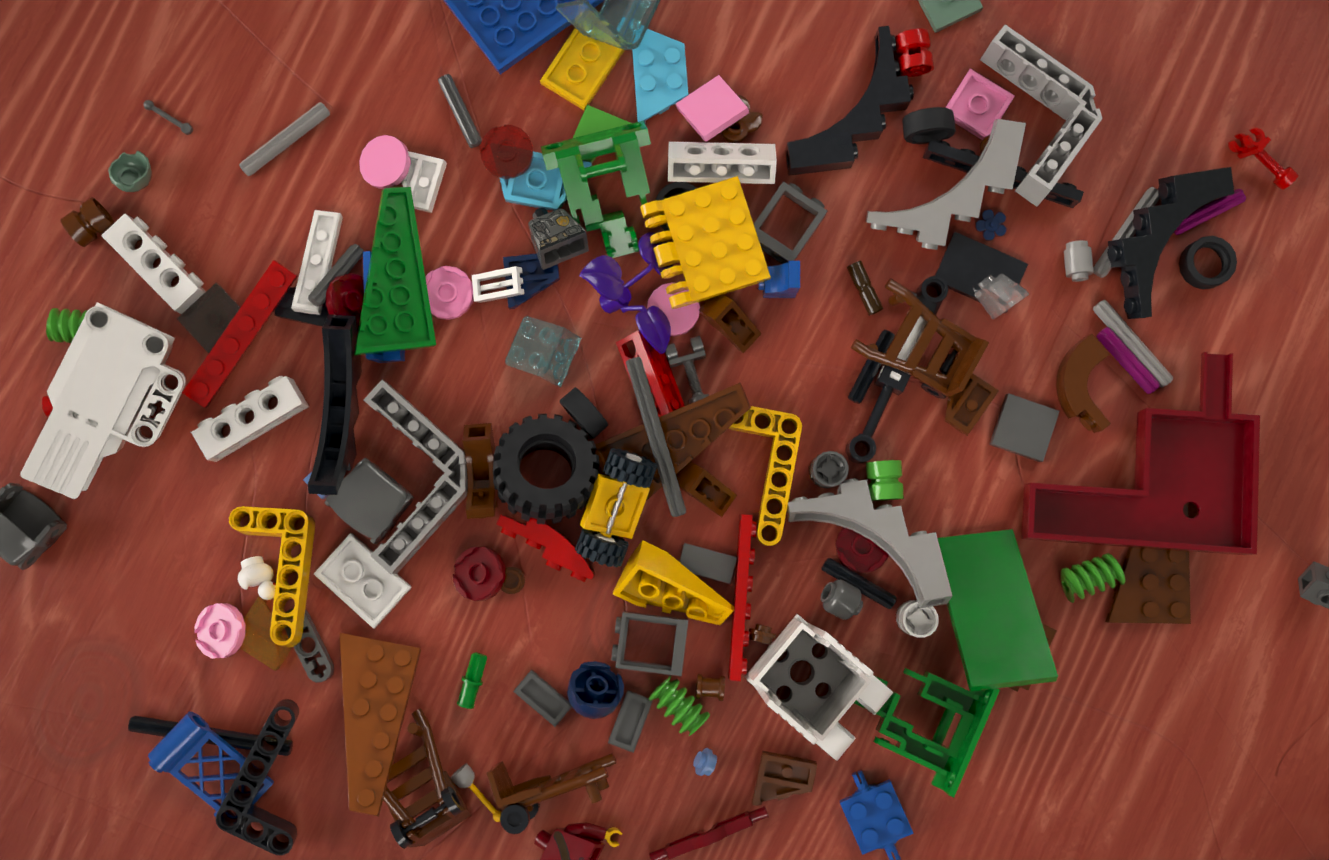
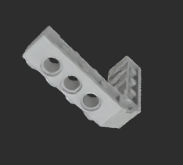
(1057, 90)
(448, 490)

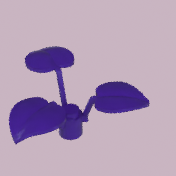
(605, 277)

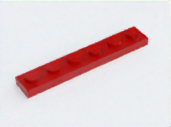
(240, 334)
(742, 610)

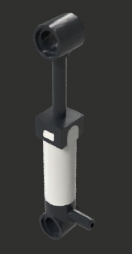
(892, 379)

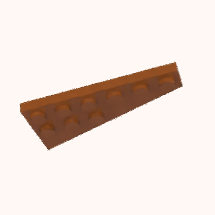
(375, 699)

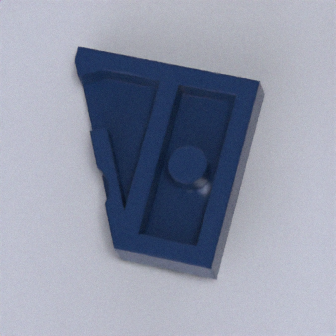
(534, 277)

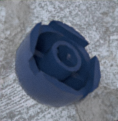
(595, 690)

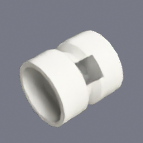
(916, 620)

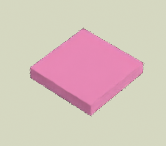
(978, 104)
(712, 108)

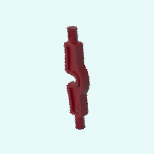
(718, 832)

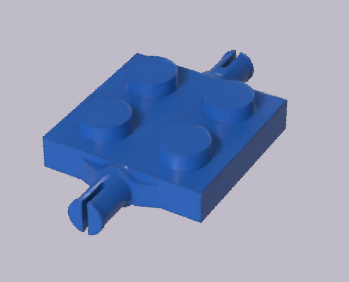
(876, 816)

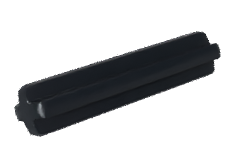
(870, 369)
(865, 586)

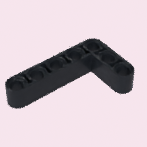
(253, 778)

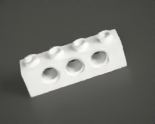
(721, 161)
(123, 237)
(209, 434)

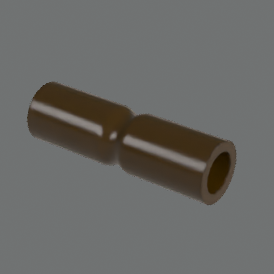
(866, 291)

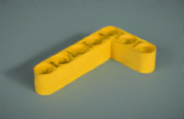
(775, 465)
(301, 564)

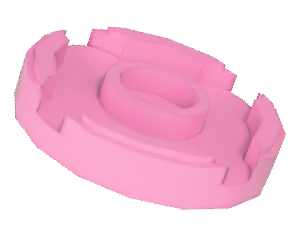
(384, 162)
(449, 292)
(680, 319)
(220, 630)

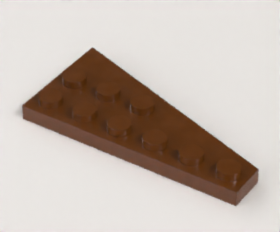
(685, 430)
(1154, 587)

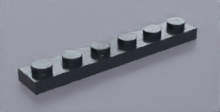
(965, 159)

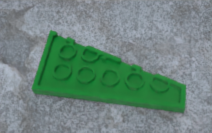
(396, 293)

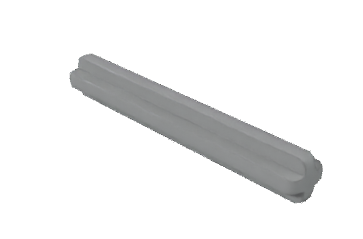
(284, 139)
(1127, 230)
(1133, 342)

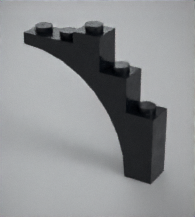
(834, 146)
(1155, 225)
(340, 406)

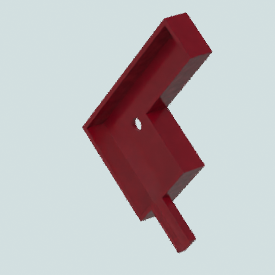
(1179, 459)

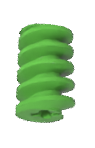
(63, 325)
(1090, 575)
(679, 706)

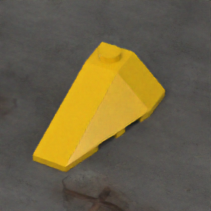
(662, 581)

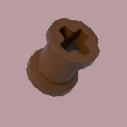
(710, 687)

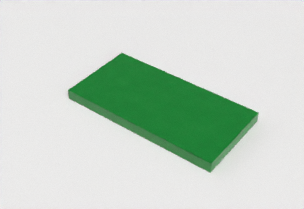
(995, 612)

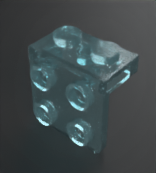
(543, 350)

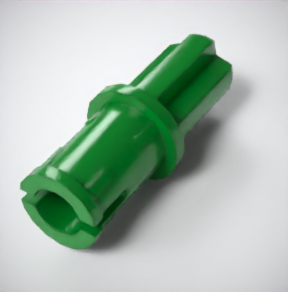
(472, 680)

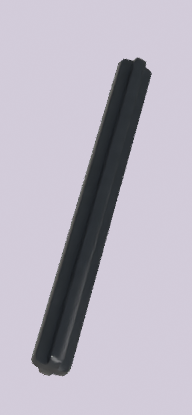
(235, 739)

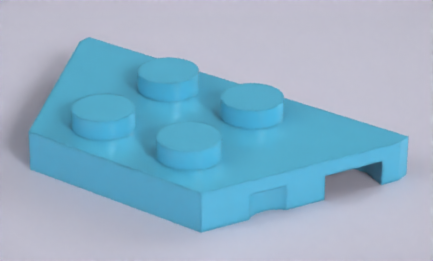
(658, 74)
(537, 186)

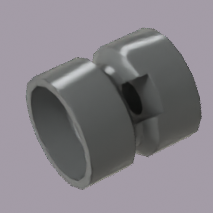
(828, 469)

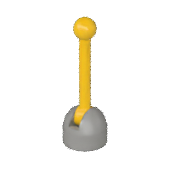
(464, 778)

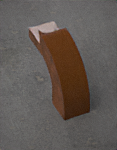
(1073, 380)
(479, 455)

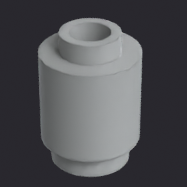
(1078, 261)

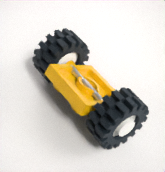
(615, 507)

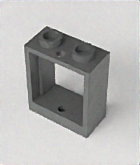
(772, 246)
(618, 651)

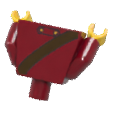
(575, 842)

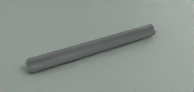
(656, 436)

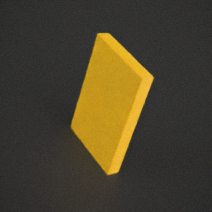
(580, 68)

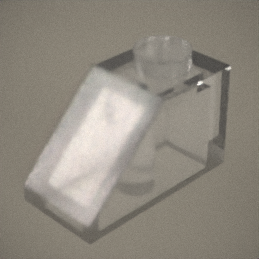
(999, 294)

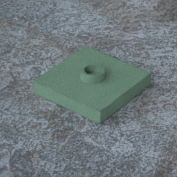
(948, 12)

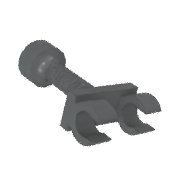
(687, 361)

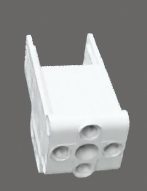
(103, 399)
(804, 710)

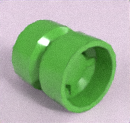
(884, 480)

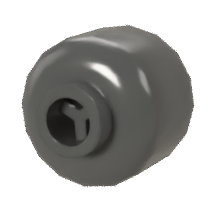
(841, 599)

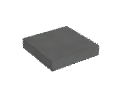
(1024, 427)

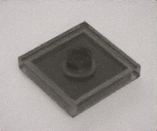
(209, 316)

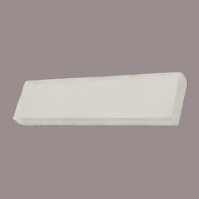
(317, 258)

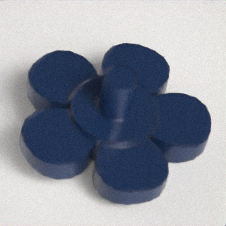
(991, 224)

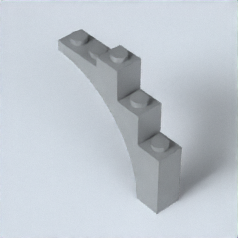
(994, 169)
(915, 554)

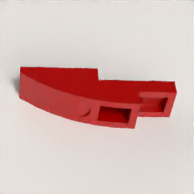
(558, 549)

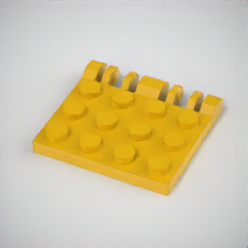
(710, 240)

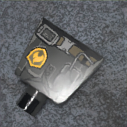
(556, 237)

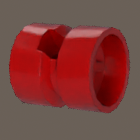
(914, 52)

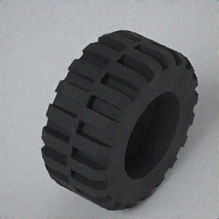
(545, 435)

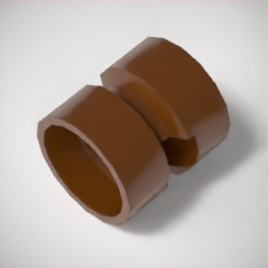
(85, 224)

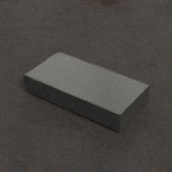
(708, 563)
(543, 698)
(630, 721)

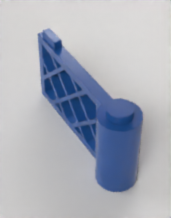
(180, 747)

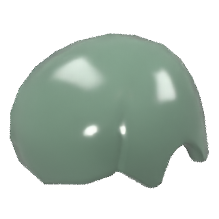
(130, 172)

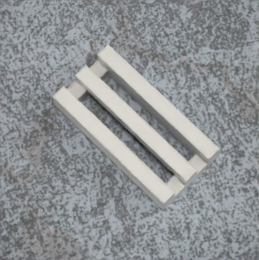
(516, 282)

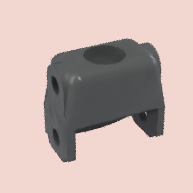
(370, 501)
(26, 526)

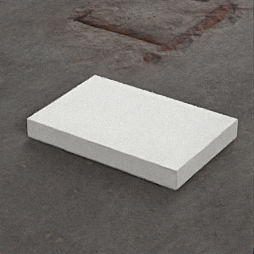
(362, 581)

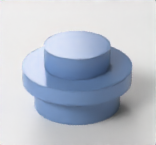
(705, 762)

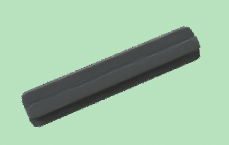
(459, 111)
(342, 266)

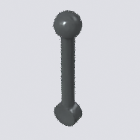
(185, 128)

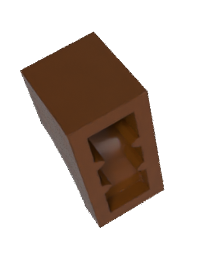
(730, 321)
(705, 488)

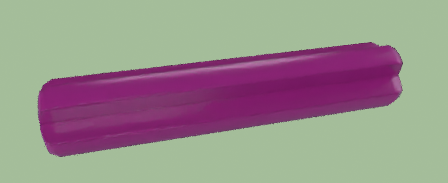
(1211, 210)
(1128, 360)

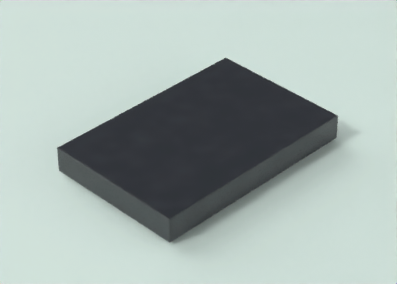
(970, 262)

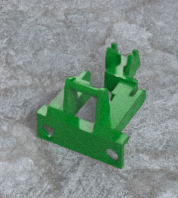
(568, 157)
(948, 761)

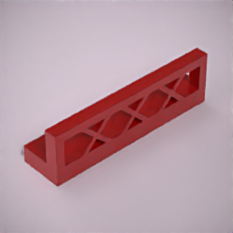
(657, 371)

